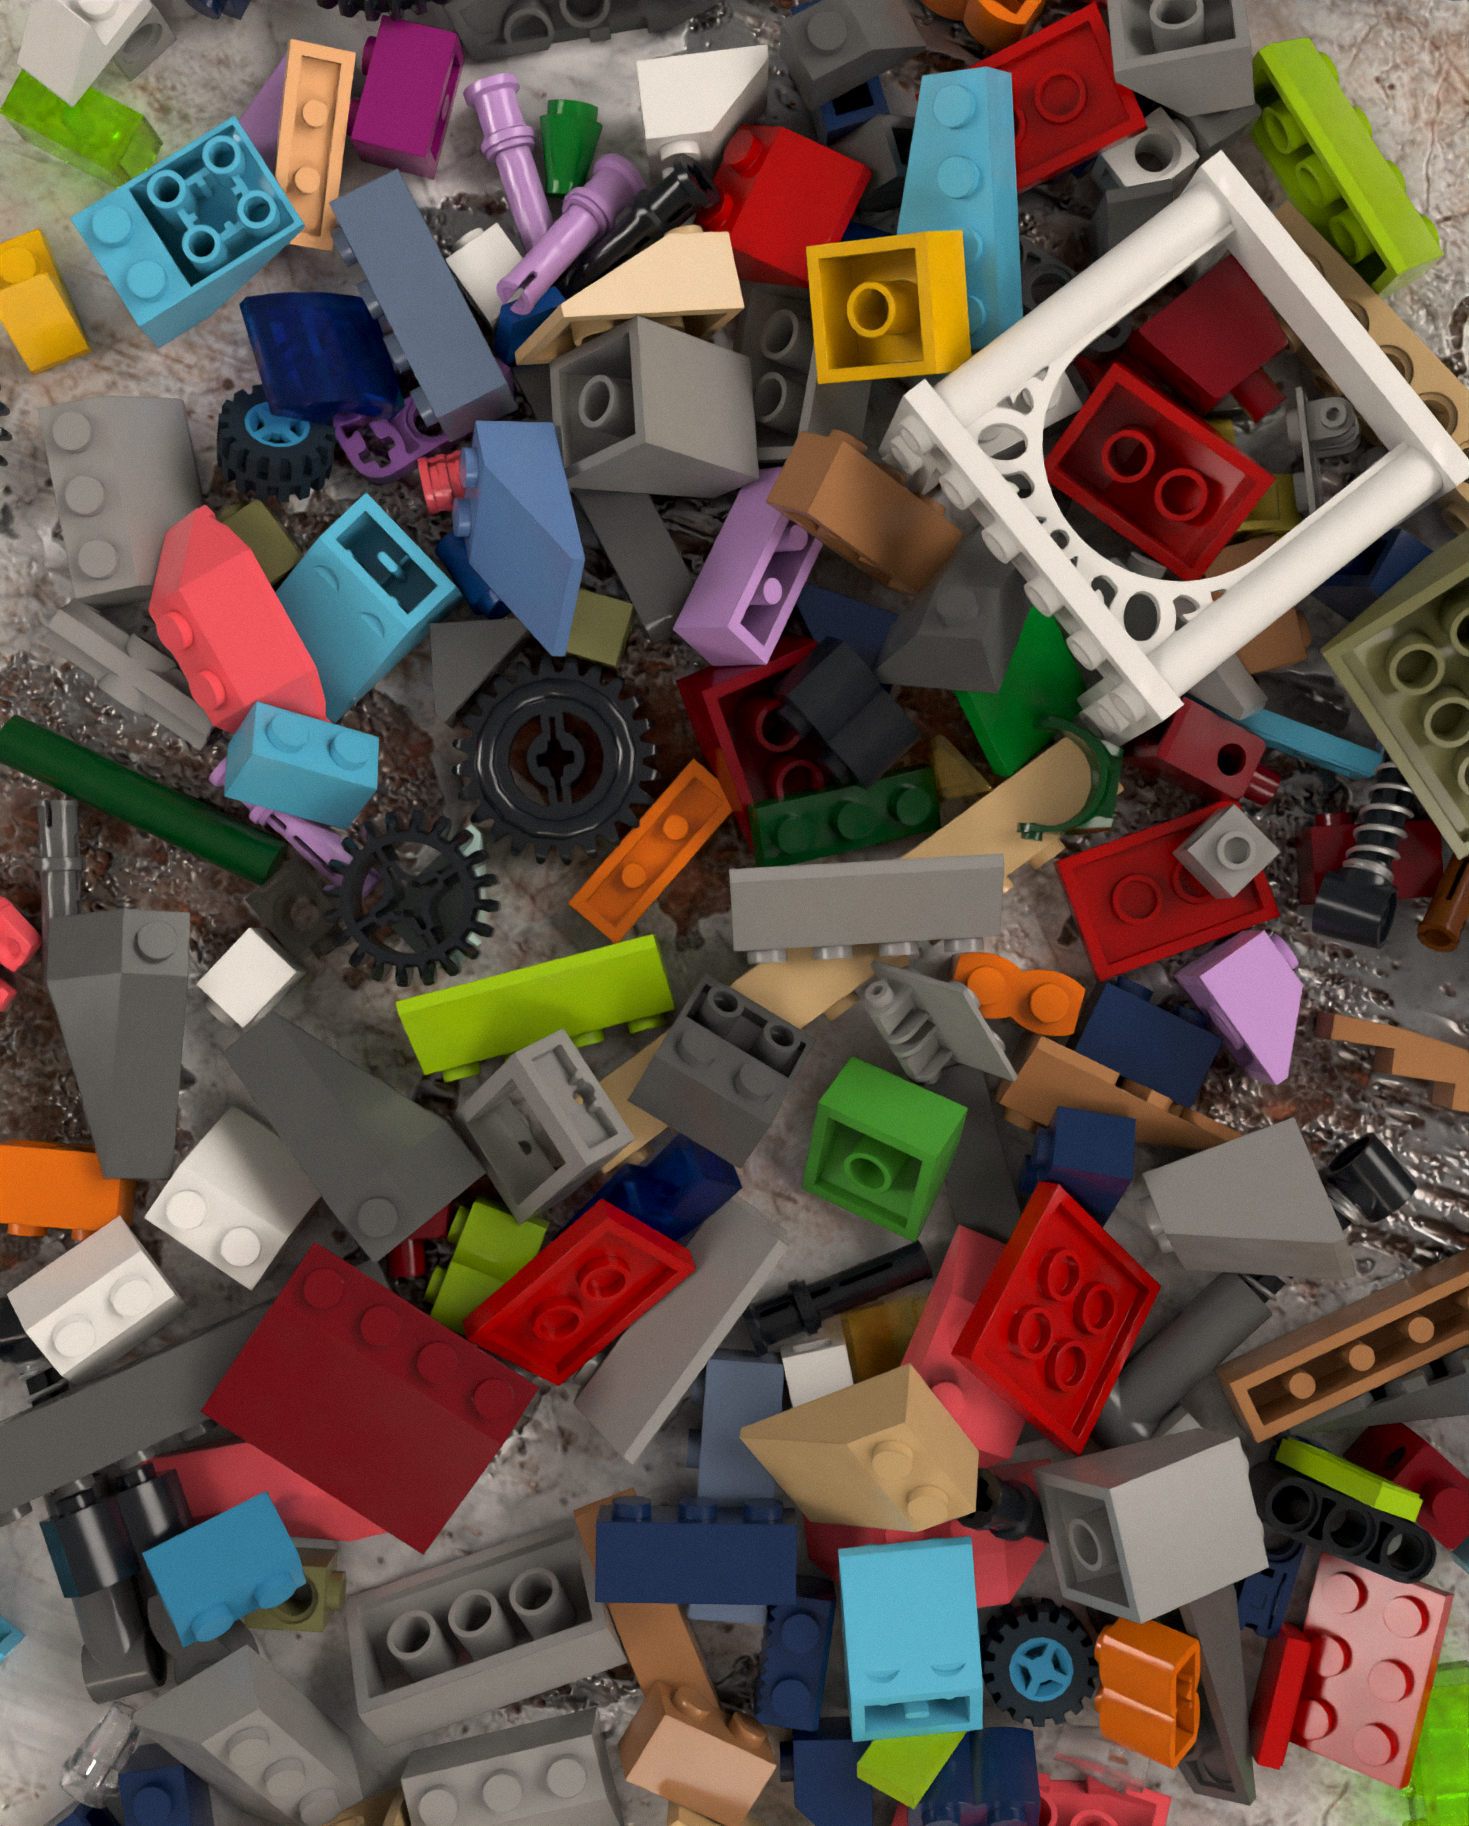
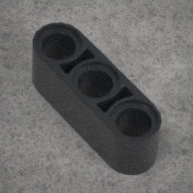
(1359, 1540)

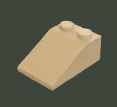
(678, 281)
(871, 1455)

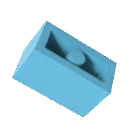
(301, 766)

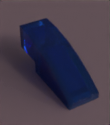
(673, 1190)

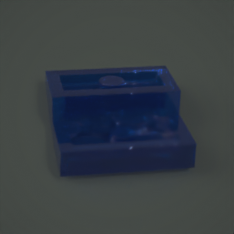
(321, 356)

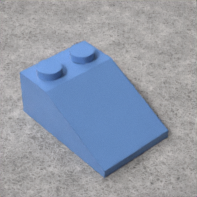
(522, 525)

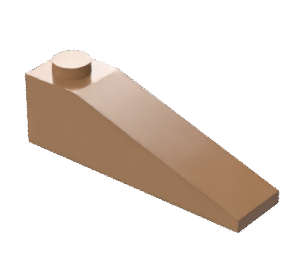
(1061, 1077)

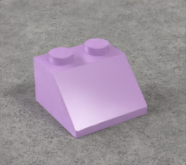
(1250, 998)

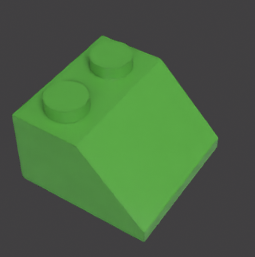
(882, 1147)

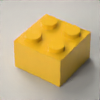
(889, 306)

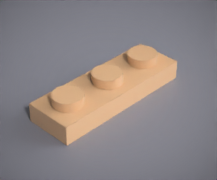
(313, 135)

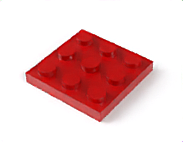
(1057, 1318)

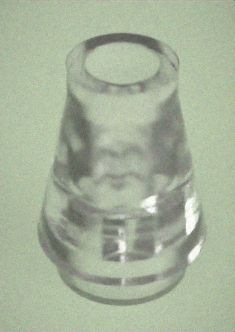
(1101, 1758)
(95, 1763)

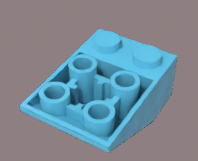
(190, 231)
(363, 602)
(910, 1638)

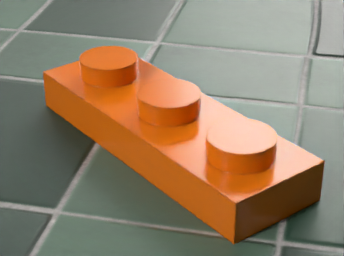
(653, 853)

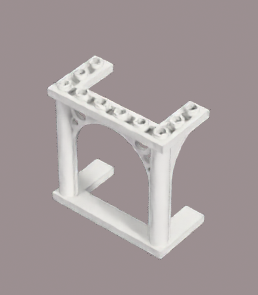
(939, 429)

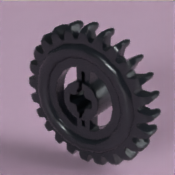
(550, 697)

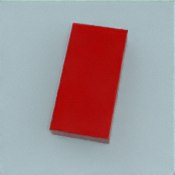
(1278, 1695)

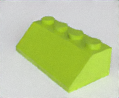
(1334, 169)
(519, 1007)

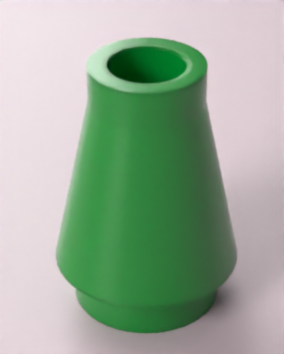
(569, 144)

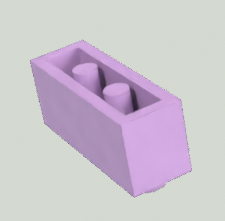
(748, 581)

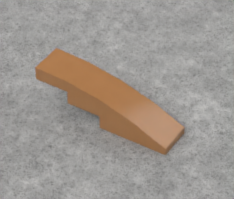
(1406, 1055)
(653, 1634)

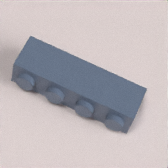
(423, 306)
(734, 1392)

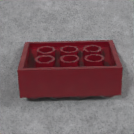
(370, 1398)

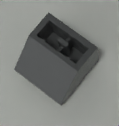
(722, 1071)

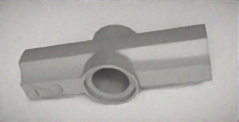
(130, 671)

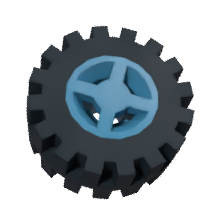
(272, 451)
(1047, 1681)

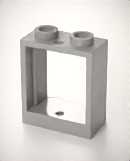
(583, 1133)

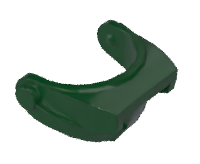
(1105, 770)

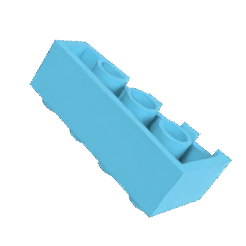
(966, 181)

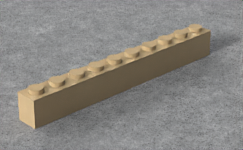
(801, 989)

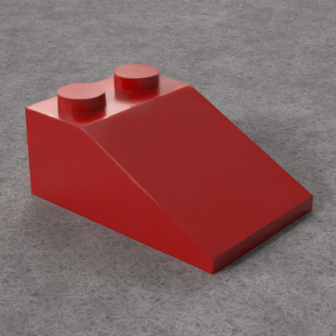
(1156, 472)

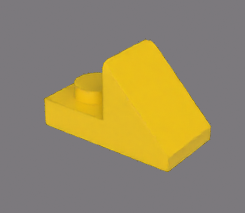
(38, 304)

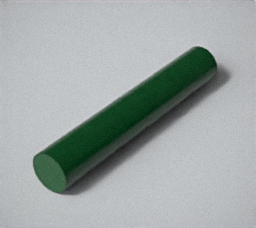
(140, 801)

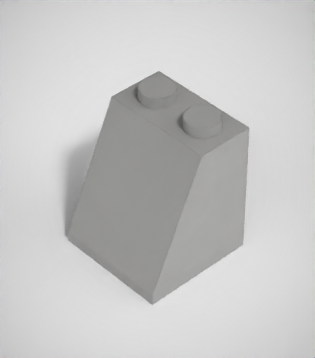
(654, 413)
(1249, 1209)
(1152, 1523)

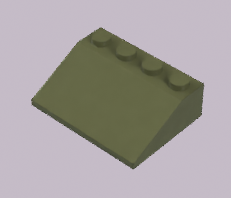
(1411, 682)

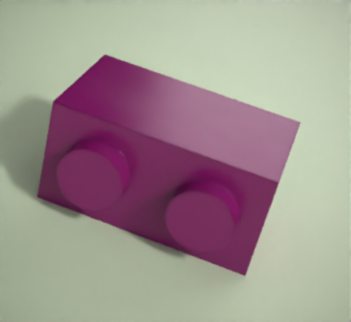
(406, 96)

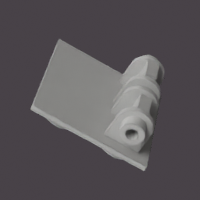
(1318, 431)
(932, 1023)

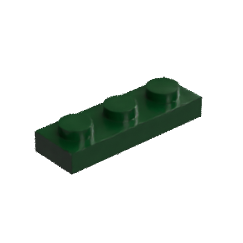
(845, 817)

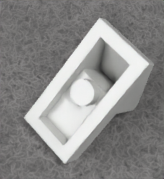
(74, 41)

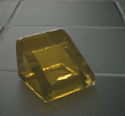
(953, 773)

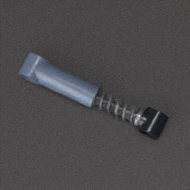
(1359, 898)

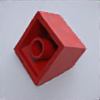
(779, 199)

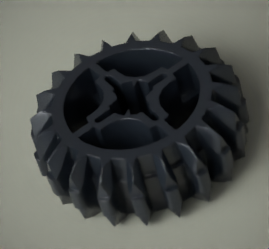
(393, 871)

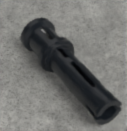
(650, 217)
(805, 1306)
(1006, 1509)

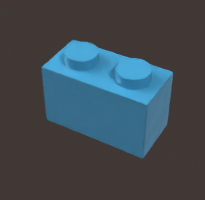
(225, 1569)

